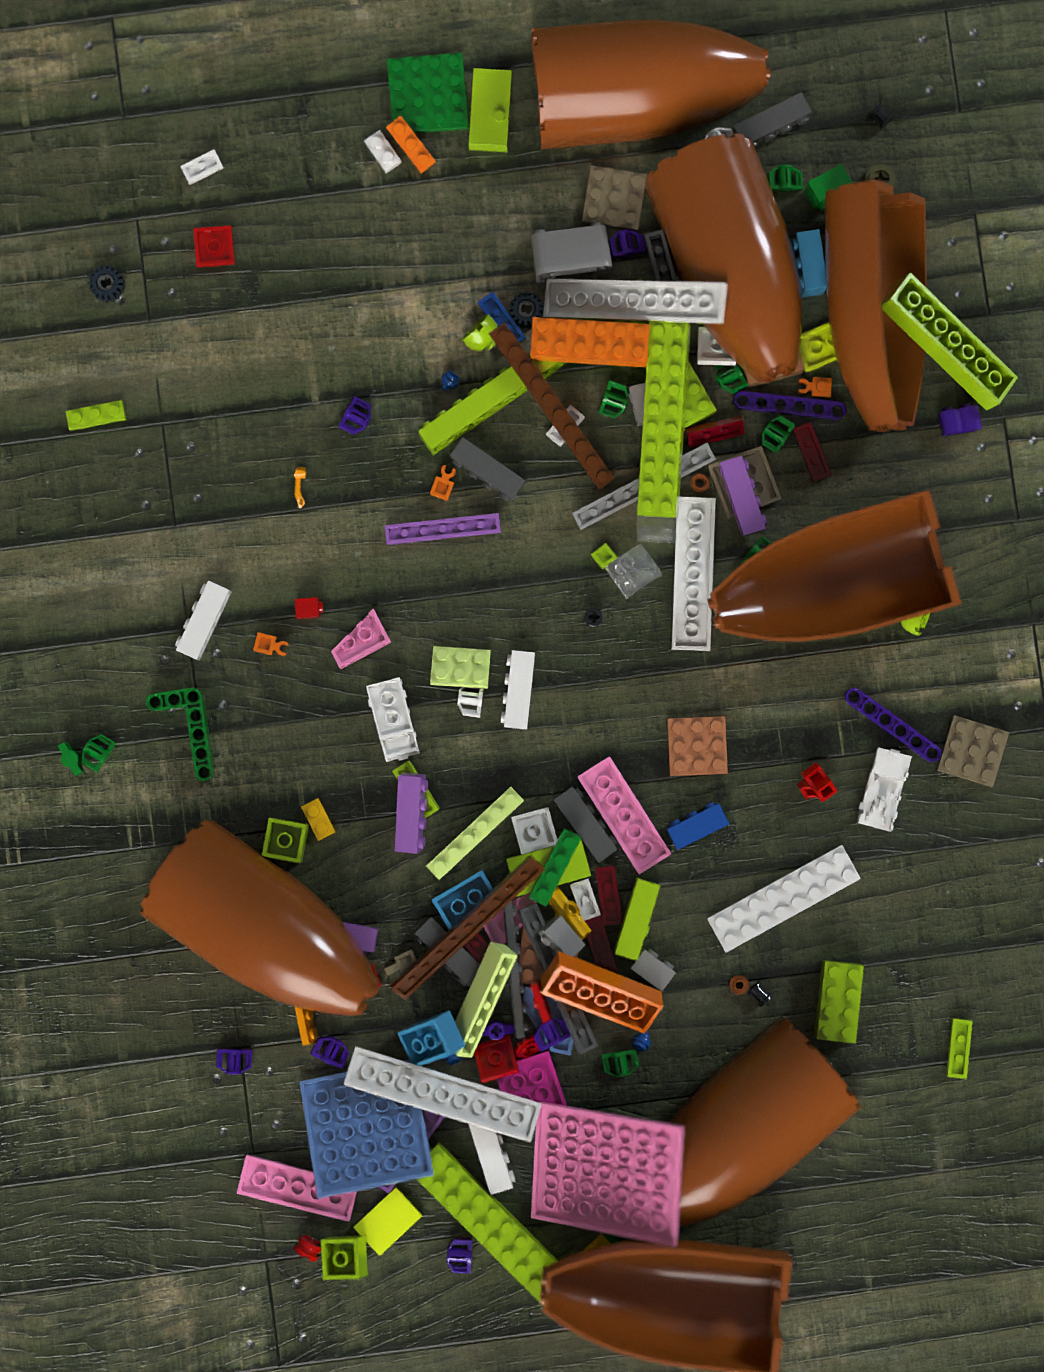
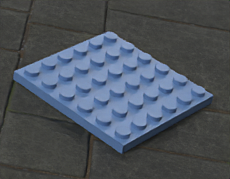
(361, 1138)

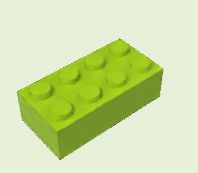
(838, 1001)

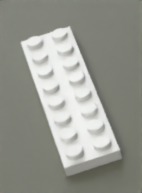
(693, 574)
(783, 898)

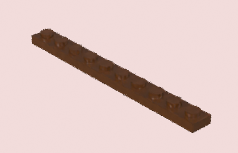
(551, 405)
(467, 927)

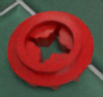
(526, 1047)

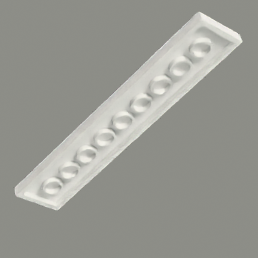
(635, 300)
(442, 1094)

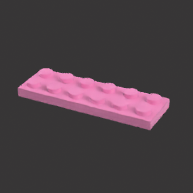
(624, 815)
(291, 1188)

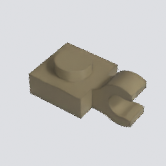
(402, 963)

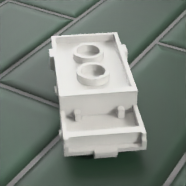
(392, 719)
(884, 789)

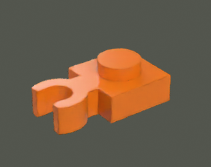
(819, 387)
(443, 486)
(267, 644)

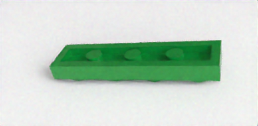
(555, 867)

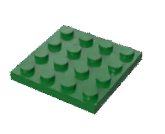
(429, 92)

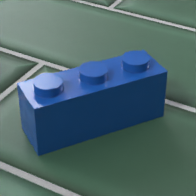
(697, 825)

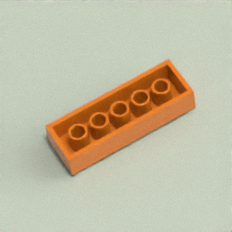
(589, 342)
(601, 992)

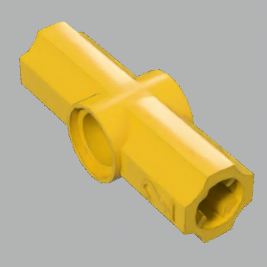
(569, 912)

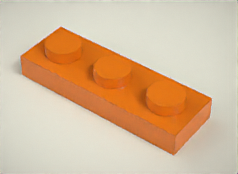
(411, 144)

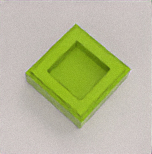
(604, 556)

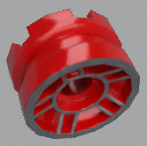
(308, 1247)

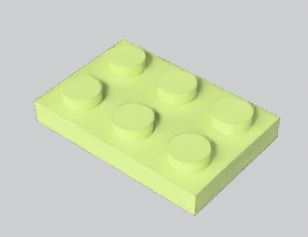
(460, 667)

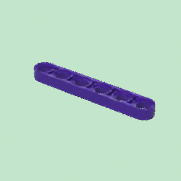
(789, 408)
(891, 726)

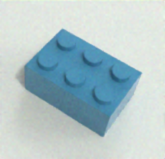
(810, 262)
(461, 898)
(431, 1039)

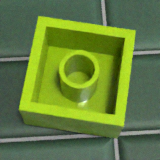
(285, 840)
(344, 1257)

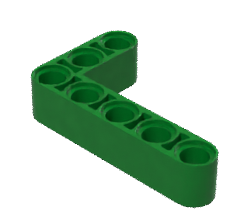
(193, 726)

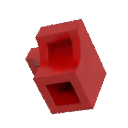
(816, 784)

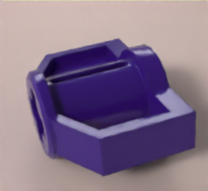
(626, 244)
(356, 416)
(497, 1029)
(551, 1033)
(330, 1051)
(234, 1059)
(460, 1255)

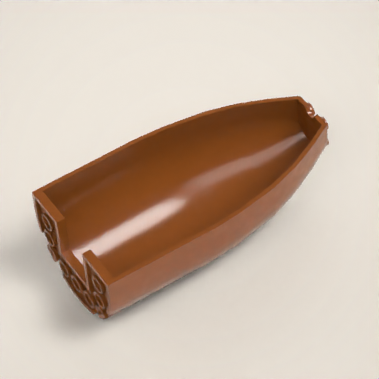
(639, 79)
(730, 231)
(867, 251)
(840, 576)
(258, 924)
(757, 1121)
(674, 1304)

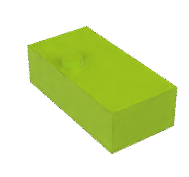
(490, 110)
(575, 870)
(636, 919)

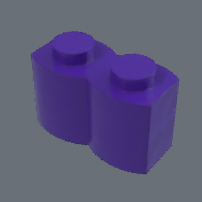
(960, 420)

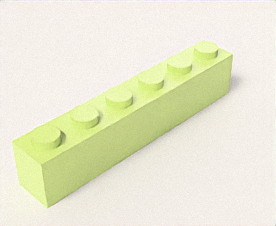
(475, 833)
(483, 995)

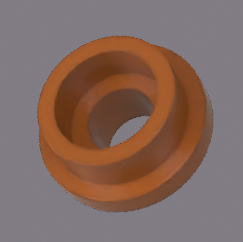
(699, 476)
(734, 980)

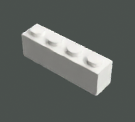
(203, 620)
(519, 689)
(492, 1159)

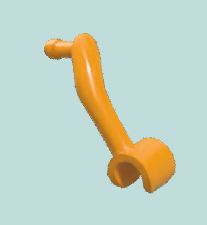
(300, 472)

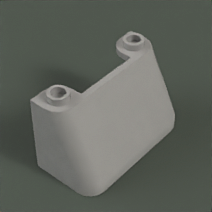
(571, 251)

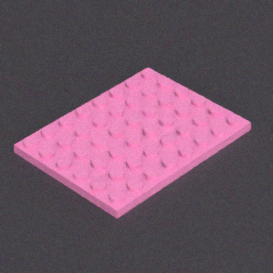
(607, 1173)

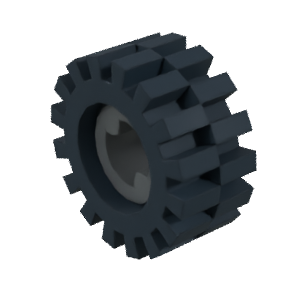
(100, 276)
(530, 300)

